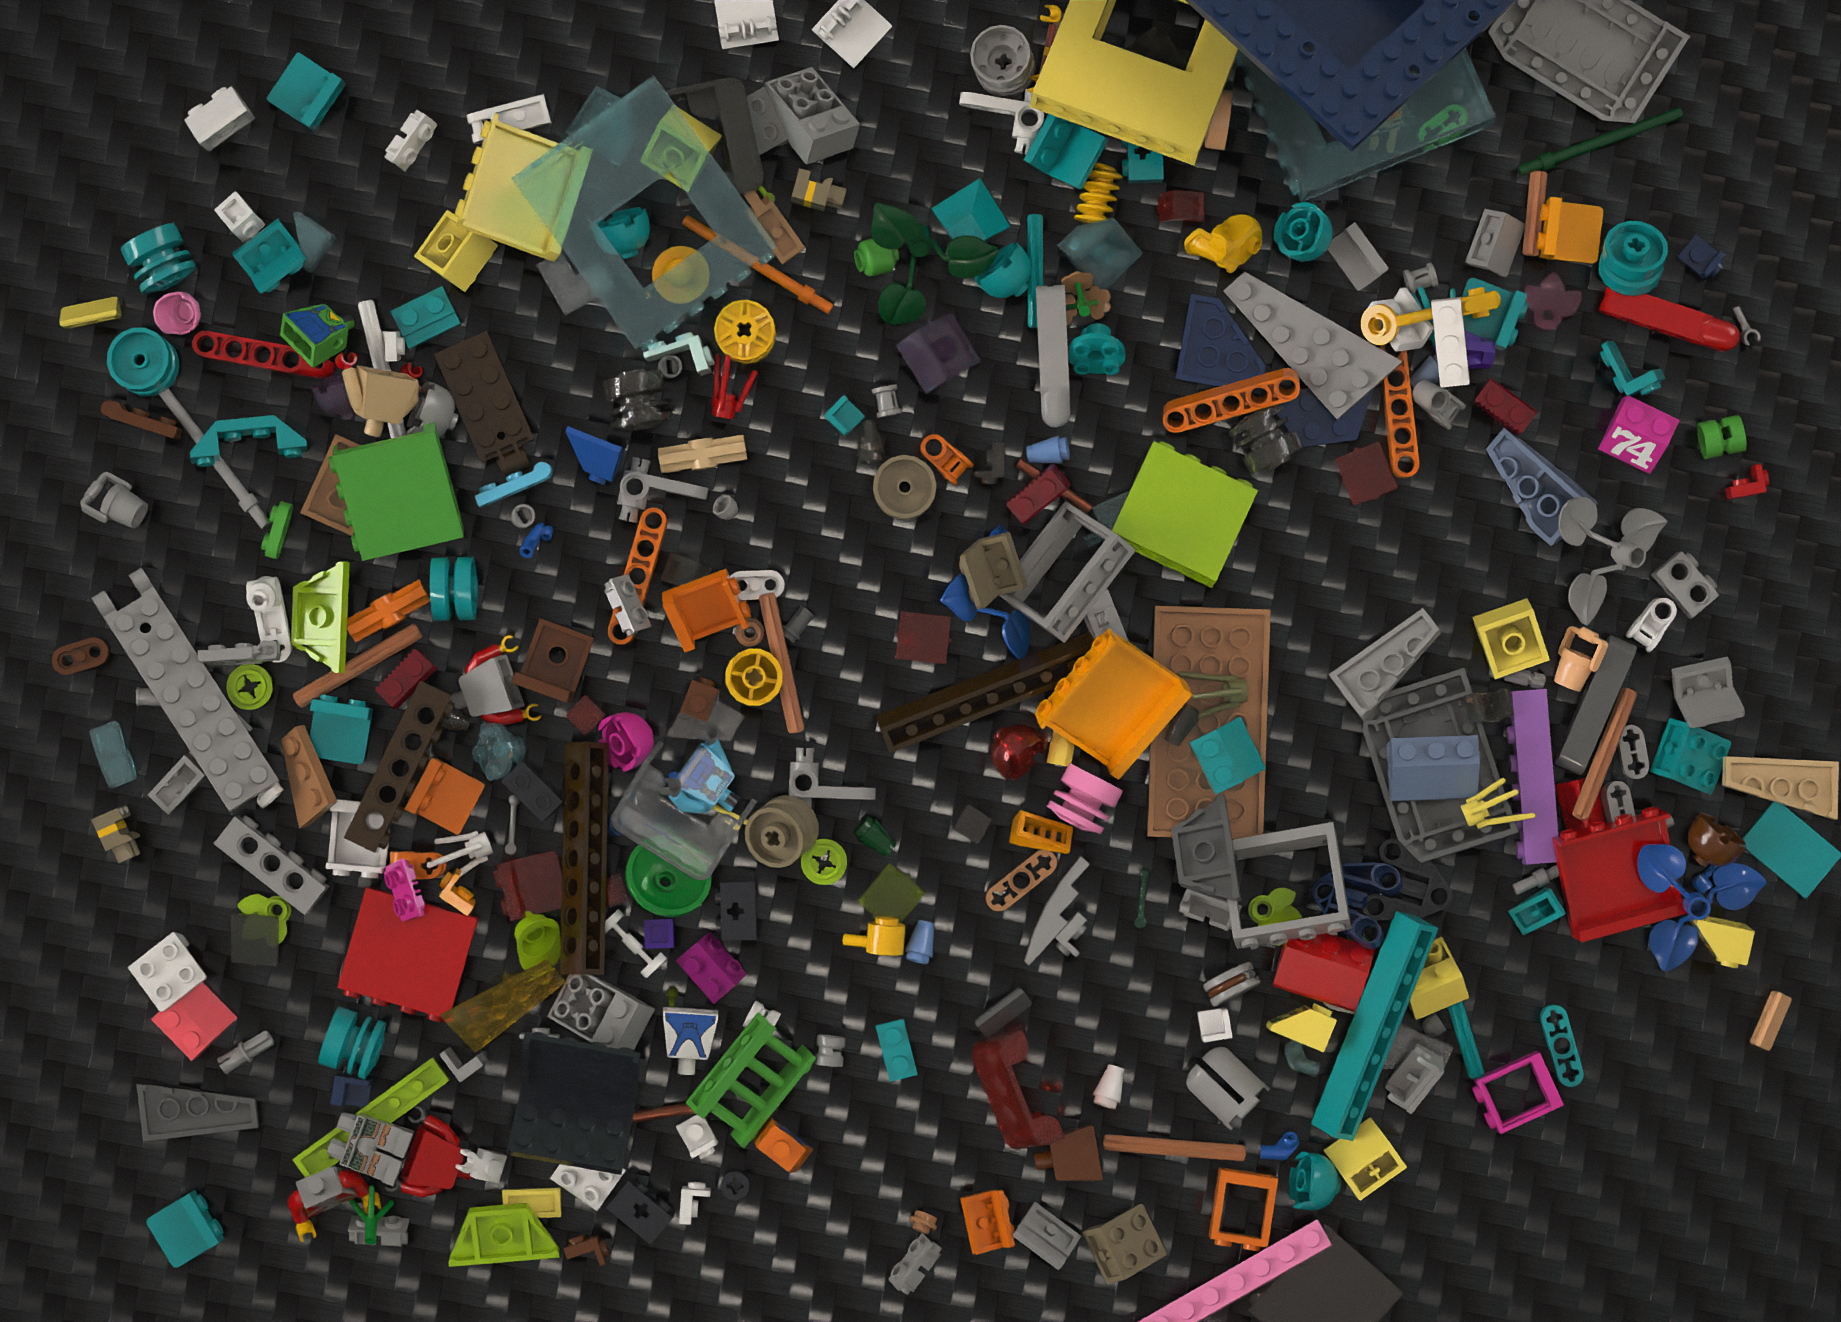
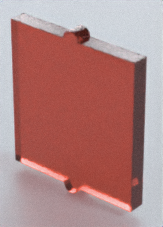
(1366, 473)
(923, 637)

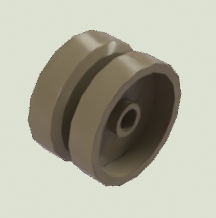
(890, 477)
(781, 831)

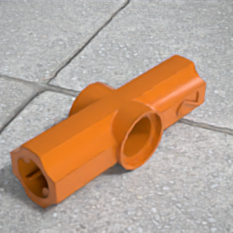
(388, 610)

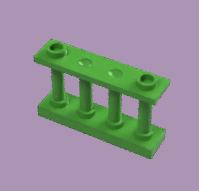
(730, 1066)

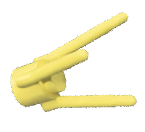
(1476, 810)

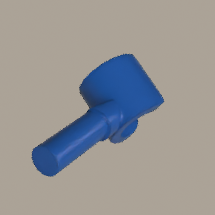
(1701, 881)

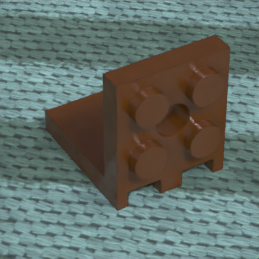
(546, 676)

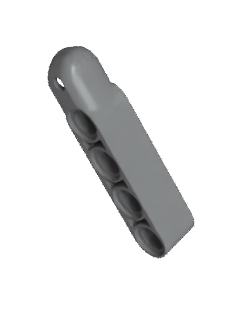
(1053, 354)

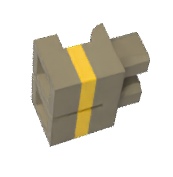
(815, 194)
(115, 834)

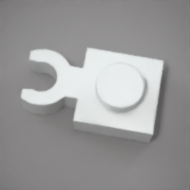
(484, 1165)

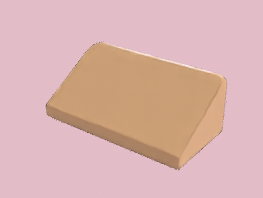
(1770, 1020)

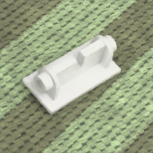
(418, 130)

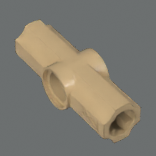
(702, 454)

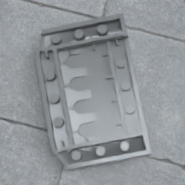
(1591, 51)

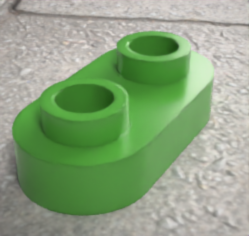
(275, 539)

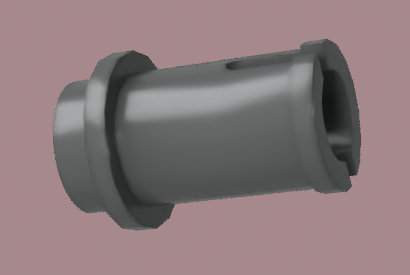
(797, 624)

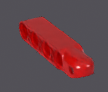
(1671, 320)
(249, 355)

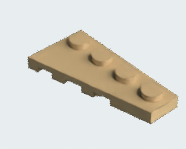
(1794, 783)

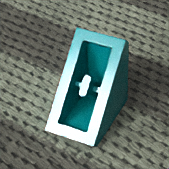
(1536, 911)

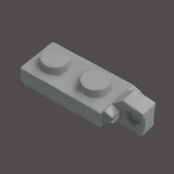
(240, 655)

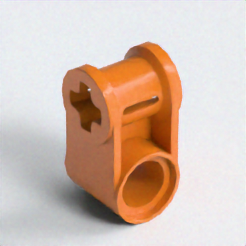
(946, 459)
(419, 861)

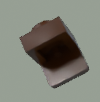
(700, 699)
(580, 1245)

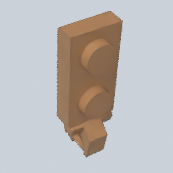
(776, 226)

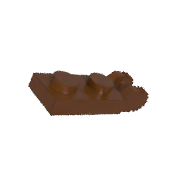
(140, 419)

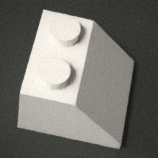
(218, 118)

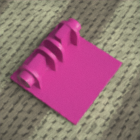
(406, 903)

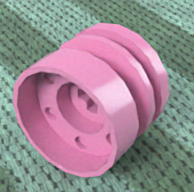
(1084, 799)

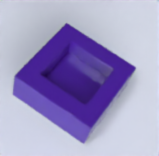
(659, 933)

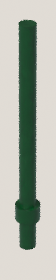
(1548, 160)

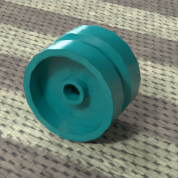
(1633, 258)
(147, 348)
(451, 589)

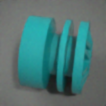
(160, 263)
(352, 1043)

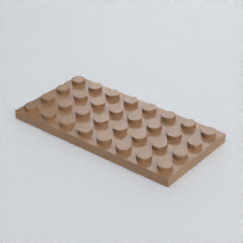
(1215, 644)

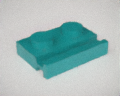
(425, 317)

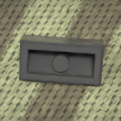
(1003, 1012)

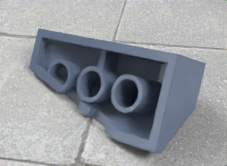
(1534, 483)

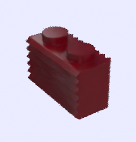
(1504, 406)
(1038, 493)
(405, 678)

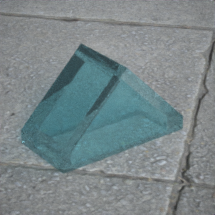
(313, 240)

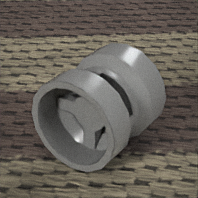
(830, 1050)

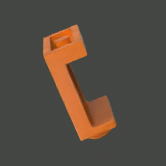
(705, 607)

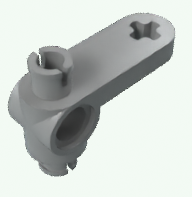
(632, 503)
(805, 765)

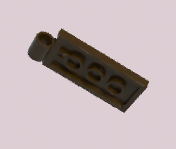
(486, 402)

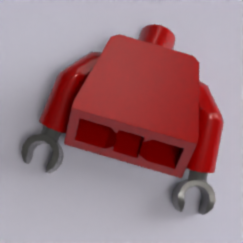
(431, 1159)

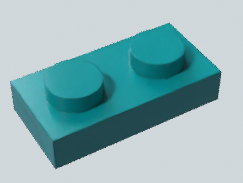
(896, 1050)

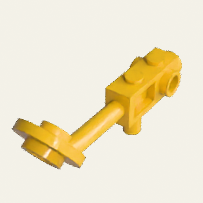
(1476, 303)

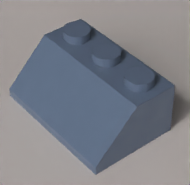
(1433, 768)

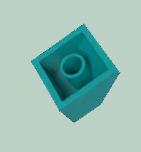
(1227, 755)

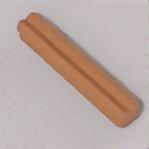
(1533, 225)

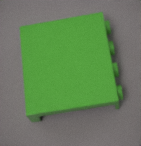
(397, 494)

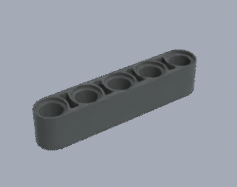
(1595, 706)

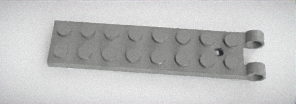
(188, 695)

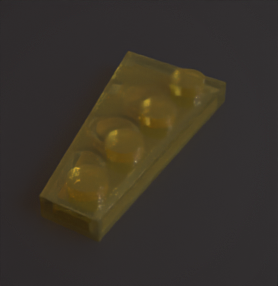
(499, 1007)

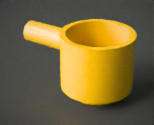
(883, 937)

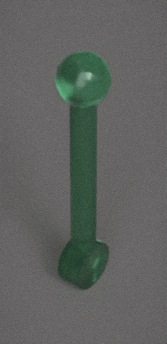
(1140, 922)

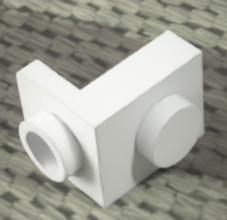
(393, 345)

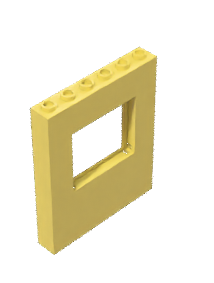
(1128, 92)

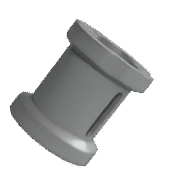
(1421, 277)
(886, 401)

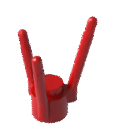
(723, 402)

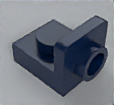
(1701, 257)

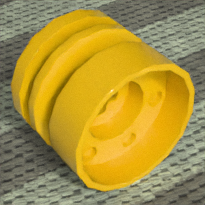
(744, 348)

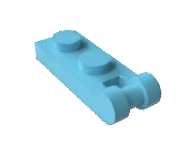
(515, 483)

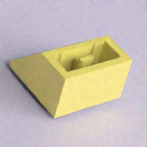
(1438, 983)
(1366, 1160)

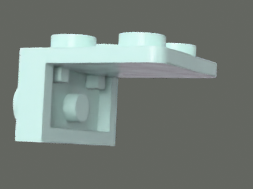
(701, 354)

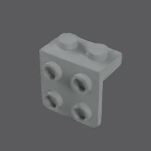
(1706, 693)

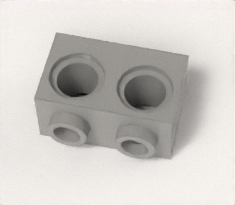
(1680, 589)

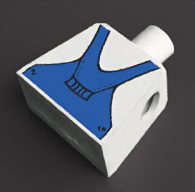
(689, 1035)

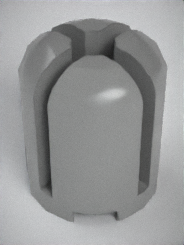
(1215, 1096)

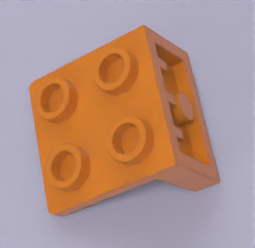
(445, 796)

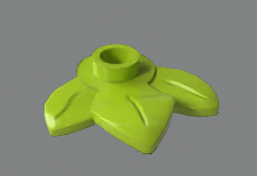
(264, 906)
(1278, 906)

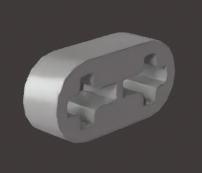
(1639, 750)
(1616, 806)

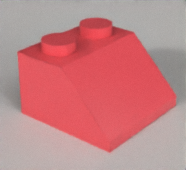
(195, 1021)

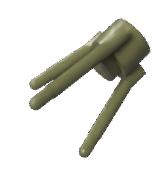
(1234, 691)

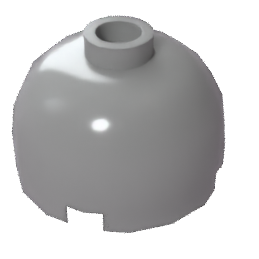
(435, 406)

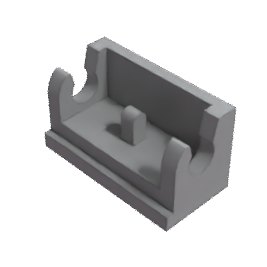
(1414, 1077)

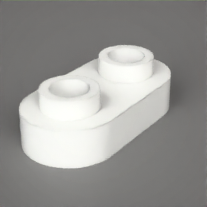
(756, 583)

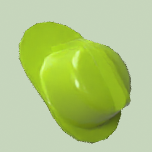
(537, 940)

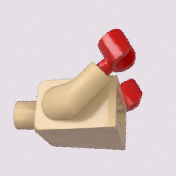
(379, 393)

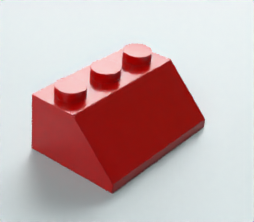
(1324, 969)

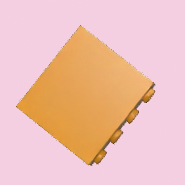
(1114, 702)

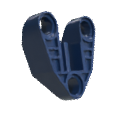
(1362, 877)

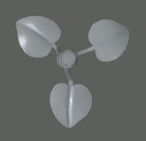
(1639, 531)

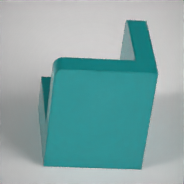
(844, 416)

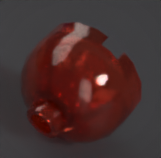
(1015, 749)

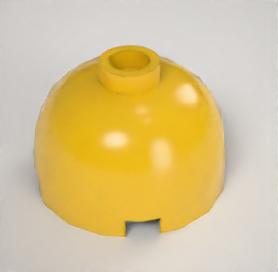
(754, 677)

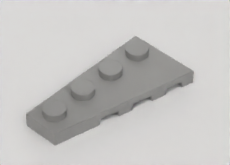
(1381, 665)

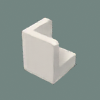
(1214, 1024)

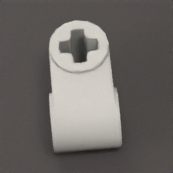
(1651, 624)

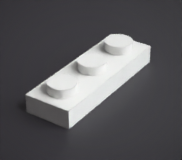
(1450, 342)

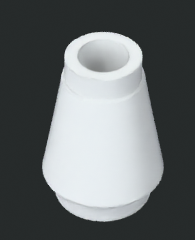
(1110, 1087)

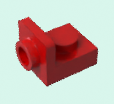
(1744, 488)

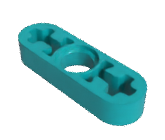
(1574, 1064)

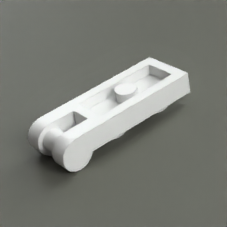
(520, 114)

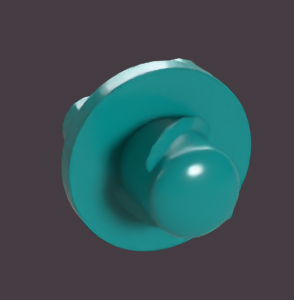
(1096, 351)

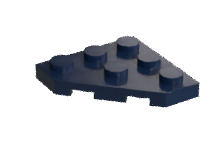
(1215, 347)

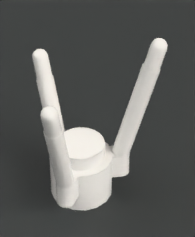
(477, 846)

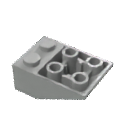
(812, 115)
(600, 1012)

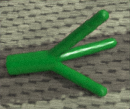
(371, 1219)

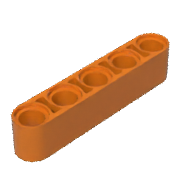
(1240, 389)
(1404, 421)
(636, 561)

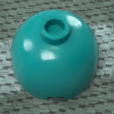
(627, 230)
(1303, 232)
(1007, 273)
(1313, 1182)

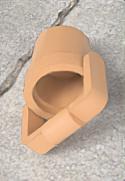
(1575, 666)

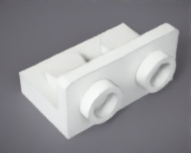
(1412, 335)

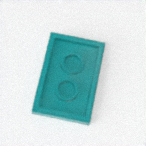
(1790, 849)

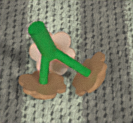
(1088, 302)

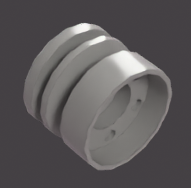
(992, 50)

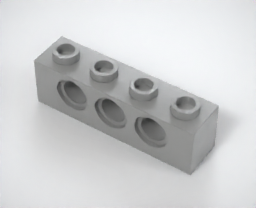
(232, 843)

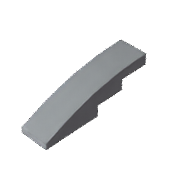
(181, 781)
(1051, 921)

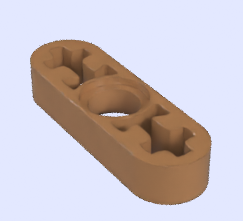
(1021, 868)

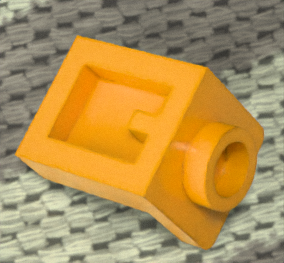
(457, 897)

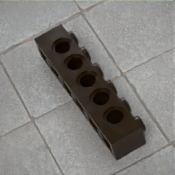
(360, 830)

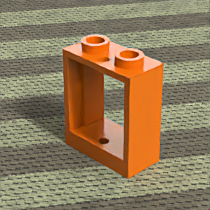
(1249, 1179)

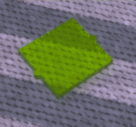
(891, 895)

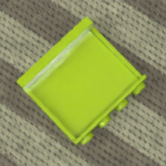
(1184, 513)

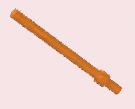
(805, 293)

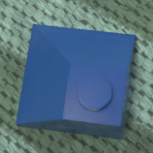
(596, 455)

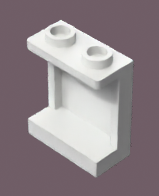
(348, 856)

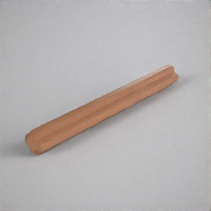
(779, 650)
(358, 665)
(1604, 754)
(1174, 1147)

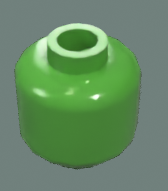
(874, 259)

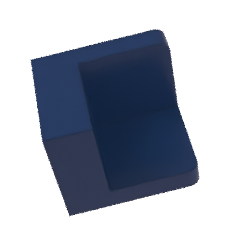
(351, 1090)

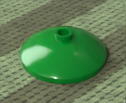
(643, 880)

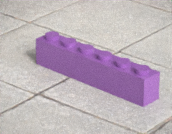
(1533, 775)

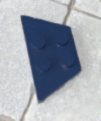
(1316, 423)

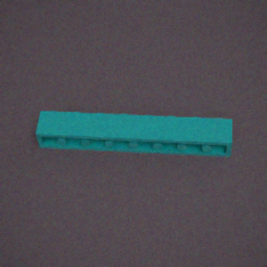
(1374, 1026)

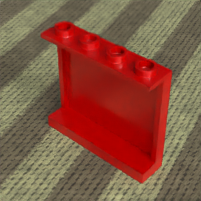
(1603, 877)
(407, 961)

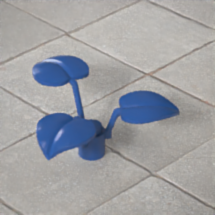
(1015, 629)
(1659, 868)

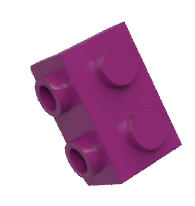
(711, 967)

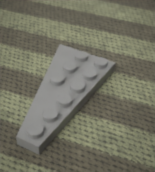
(1326, 356)

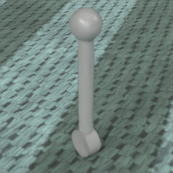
(511, 848)

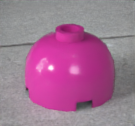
(628, 739)

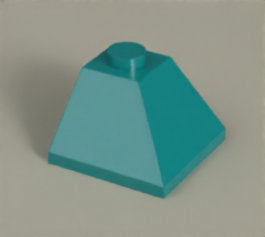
(971, 213)

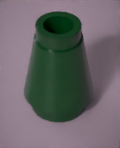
(874, 836)

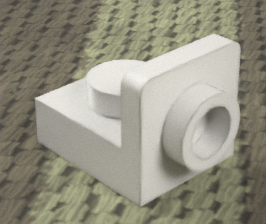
(239, 217)
(697, 1136)
(688, 1206)

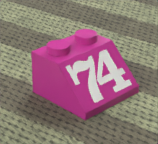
(1638, 434)

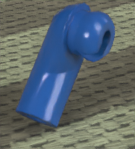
(532, 540)
(1282, 1149)

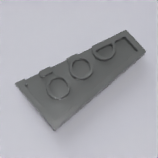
(186, 1112)

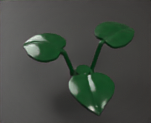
(891, 228)

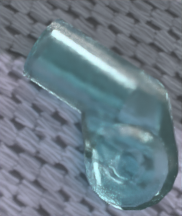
(1297, 1059)

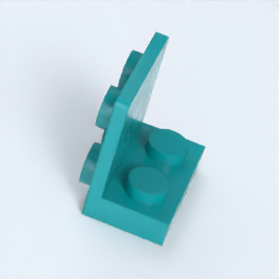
(306, 91)
(1065, 151)
(1690, 756)

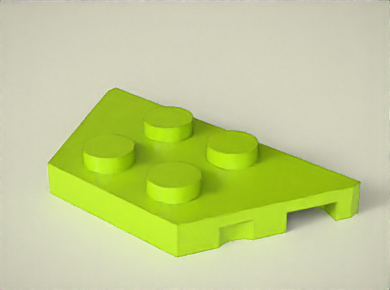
(321, 616)
(502, 1236)

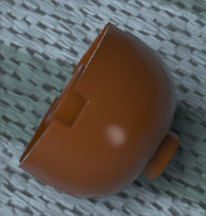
(1713, 842)

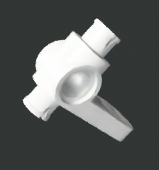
(1024, 134)
(267, 601)

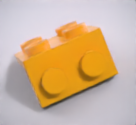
(1570, 231)

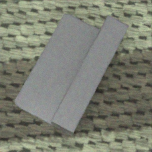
(1495, 242)
(1357, 257)
(458, 1069)

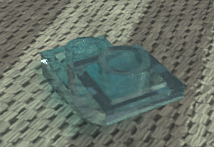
(112, 755)

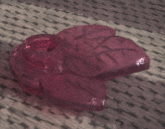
(1551, 297)

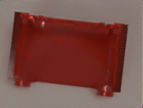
(993, 1064)

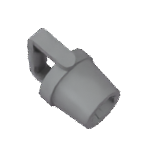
(118, 503)

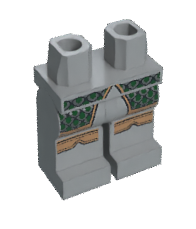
(362, 1149)

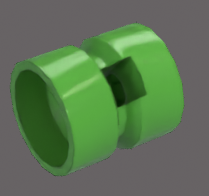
(1711, 437)

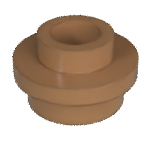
(753, 640)
(923, 1222)

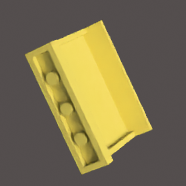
(494, 202)

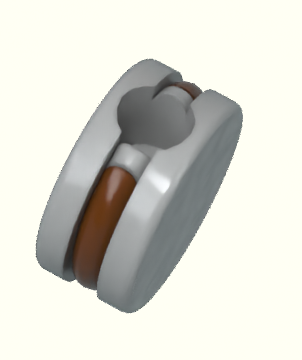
(1231, 983)

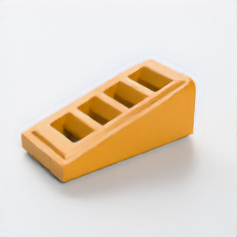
(1038, 841)

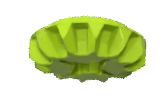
(237, 680)
(829, 874)

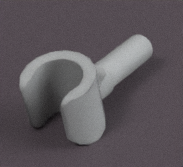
(1745, 327)

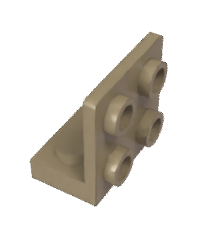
(1125, 1244)

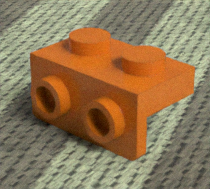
(988, 1221)

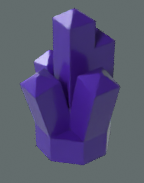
(1479, 351)

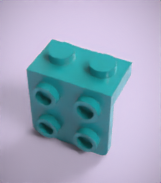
(270, 256)
(1502, 320)
(1623, 380)
(340, 729)
(185, 1229)

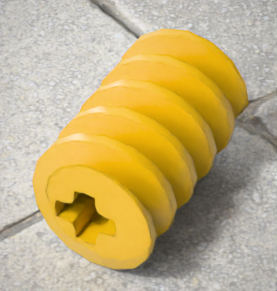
(1098, 194)

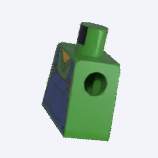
(316, 332)

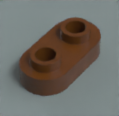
(81, 655)

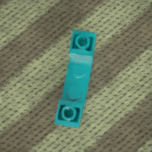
(207, 449)

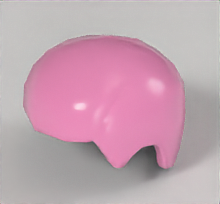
(177, 313)

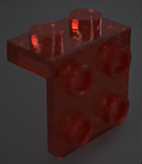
(530, 885)

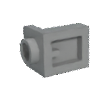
(1073, 929)

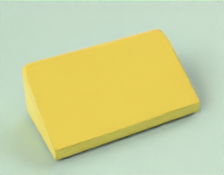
(90, 313)

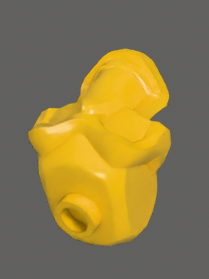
(1228, 243)

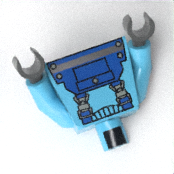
(703, 778)

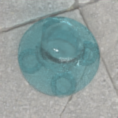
(497, 750)

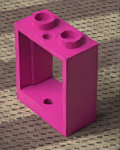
(1544, 1080)

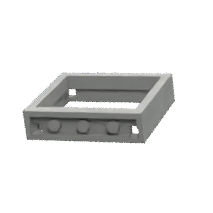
(1088, 584)
(1302, 928)

